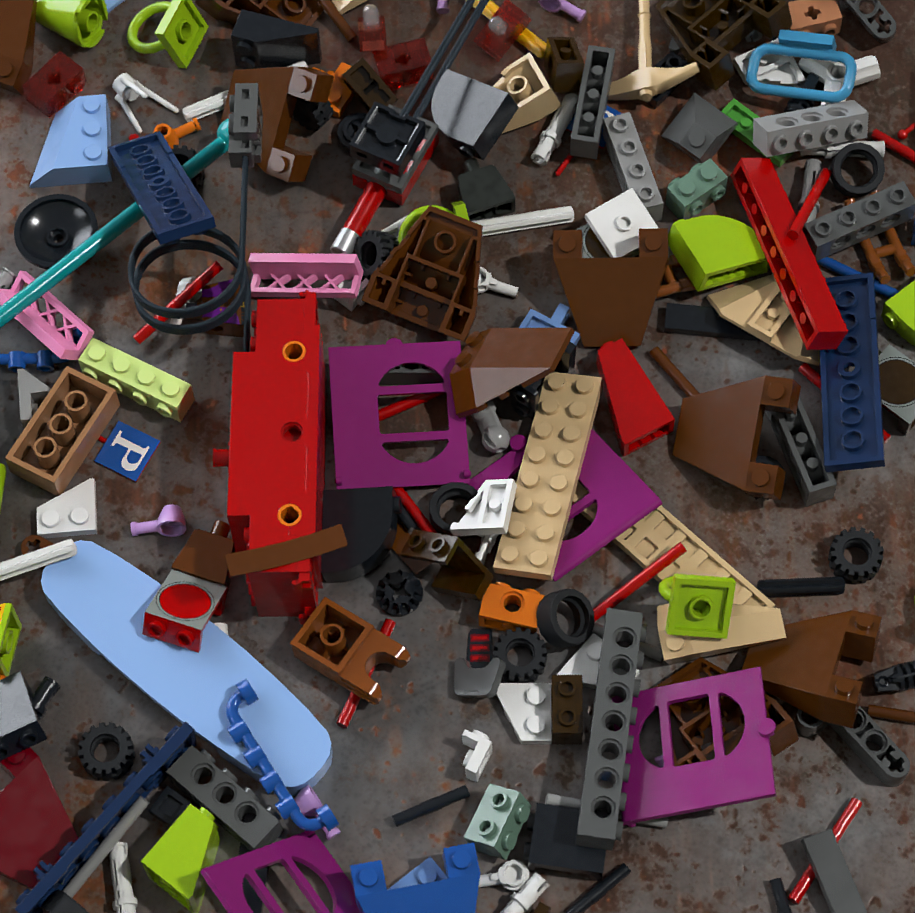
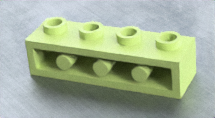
(137, 379)

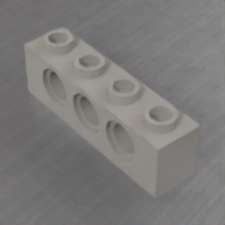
(810, 128)
(631, 162)

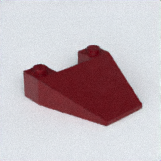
(31, 819)

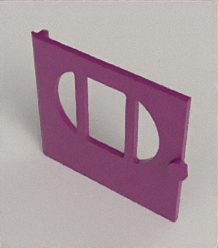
(355, 416)
(611, 484)
(709, 784)
(306, 848)

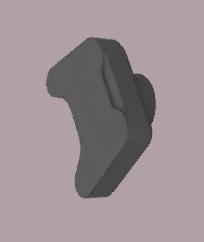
(478, 682)

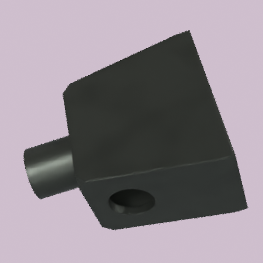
(484, 191)

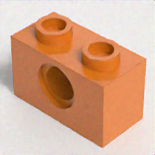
(498, 596)

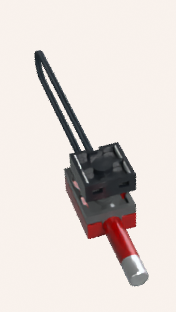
(395, 146)

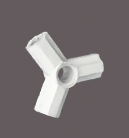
(829, 71)

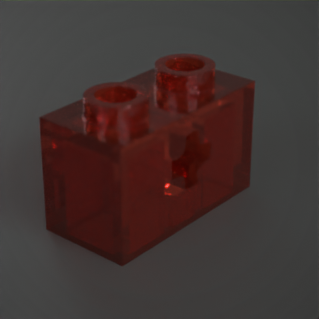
(402, 63)
(55, 84)

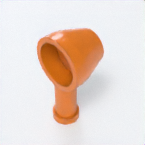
(173, 135)

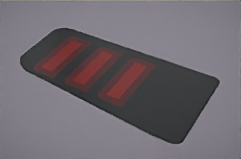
(480, 647)

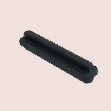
(801, 586)

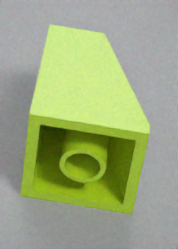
(182, 854)

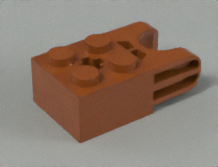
(353, 650)

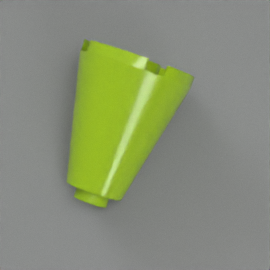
(74, 19)

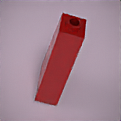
(632, 400)

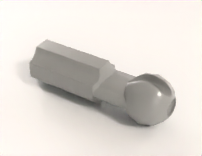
(494, 436)

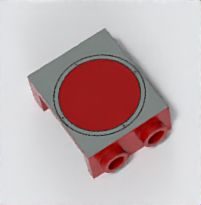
(183, 610)

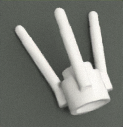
(129, 90)

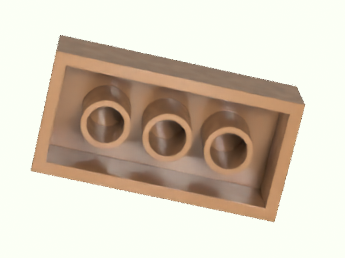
(63, 431)

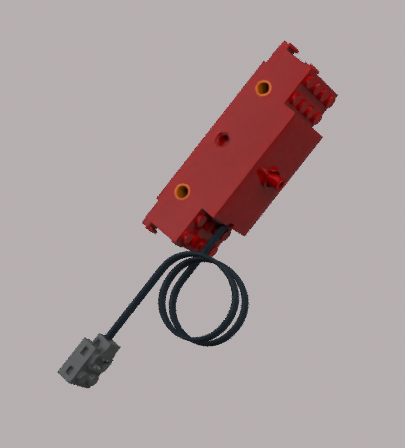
(275, 396)

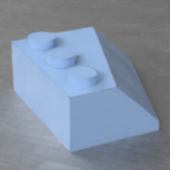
(77, 145)

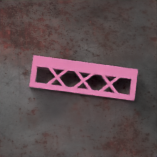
(306, 269)
(44, 324)

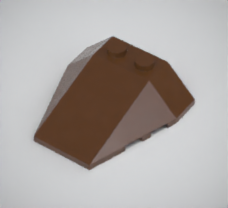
(432, 275)
(502, 360)

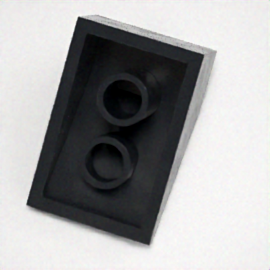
(273, 42)

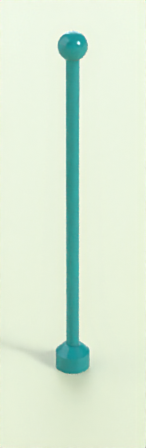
(105, 235)

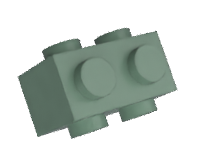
(696, 190)
(498, 821)

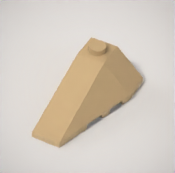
(529, 91)
(747, 628)

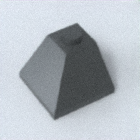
(699, 129)

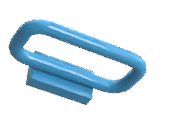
(808, 46)

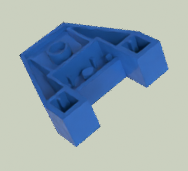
(450, 895)

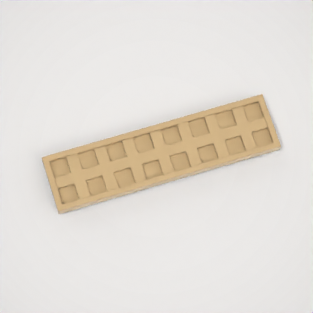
(549, 476)
(662, 531)

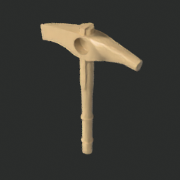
(648, 80)

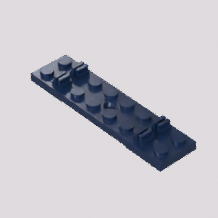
(161, 188)
(853, 398)
(74, 855)

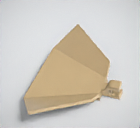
(763, 313)

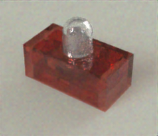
(372, 30)
(502, 30)

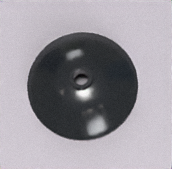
(49, 220)

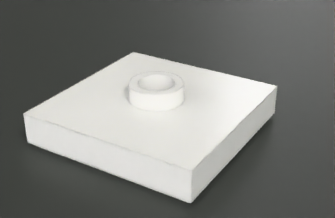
(619, 223)

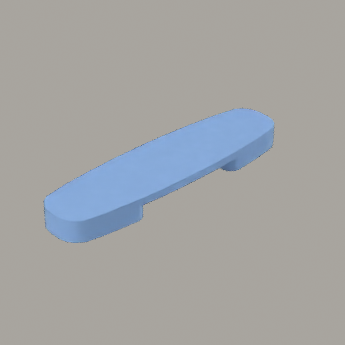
(106, 607)

